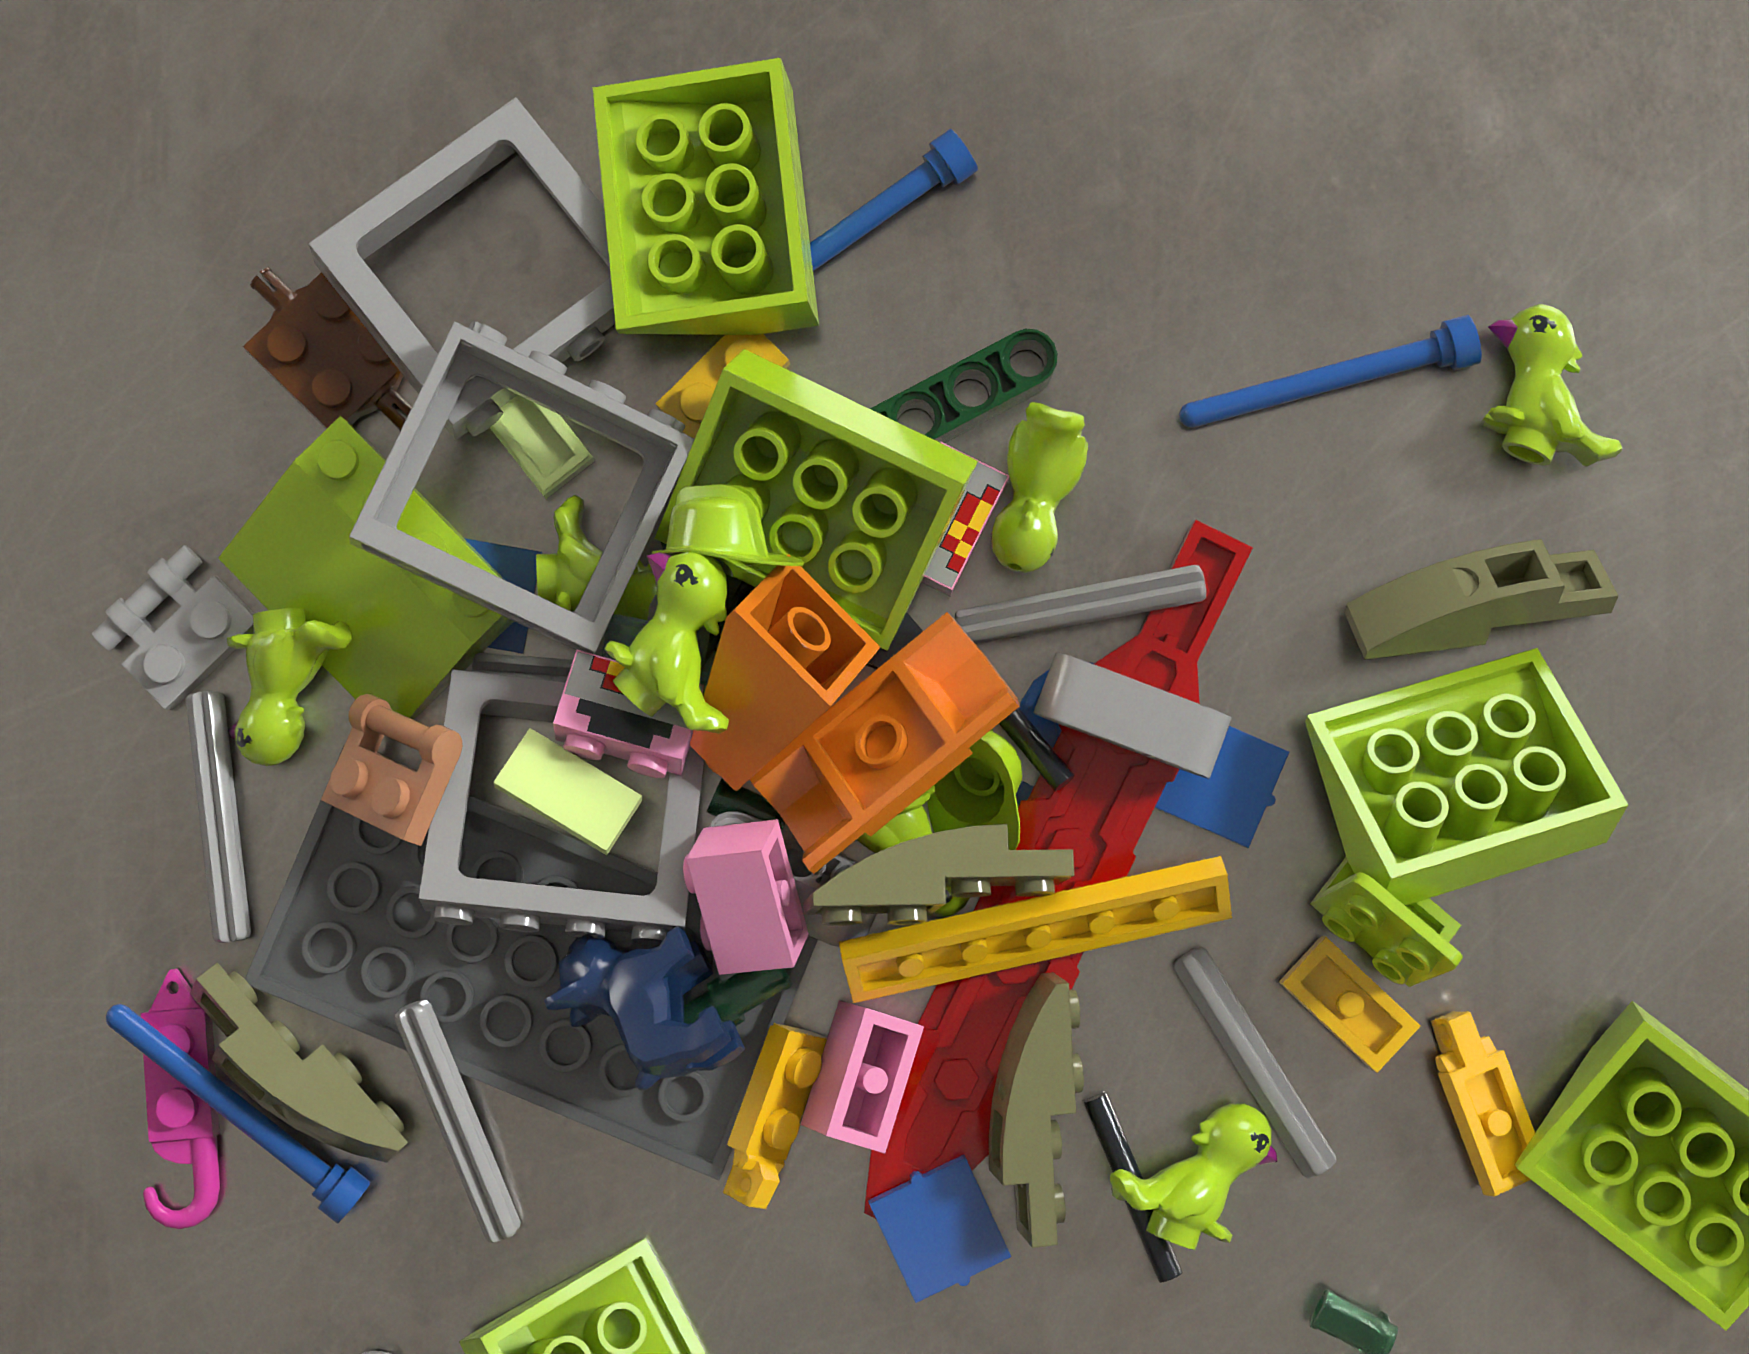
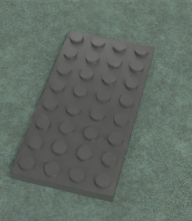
(362, 947)

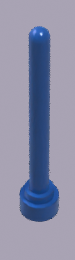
(944, 163)
(1451, 345)
(333, 1186)

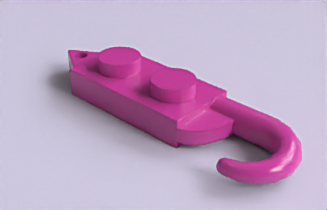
(178, 1121)

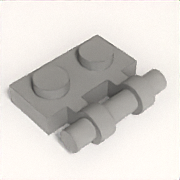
(189, 642)

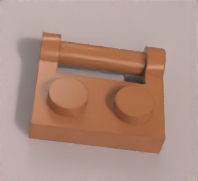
(383, 789)

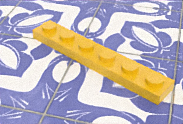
(1036, 929)

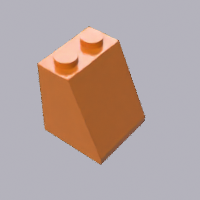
(777, 671)

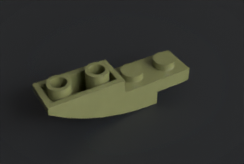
(1469, 594)
(913, 876)
(1032, 1084)
(311, 1094)

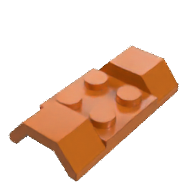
(886, 741)

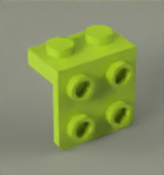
(1406, 941)

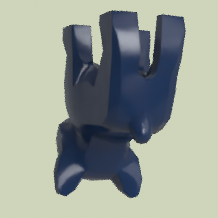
(646, 1002)

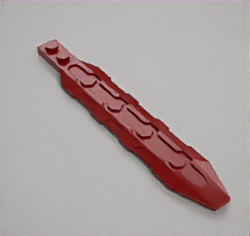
(1098, 817)

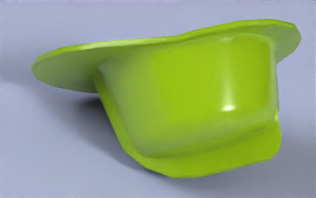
(720, 524)
(980, 790)

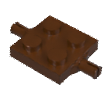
(324, 354)

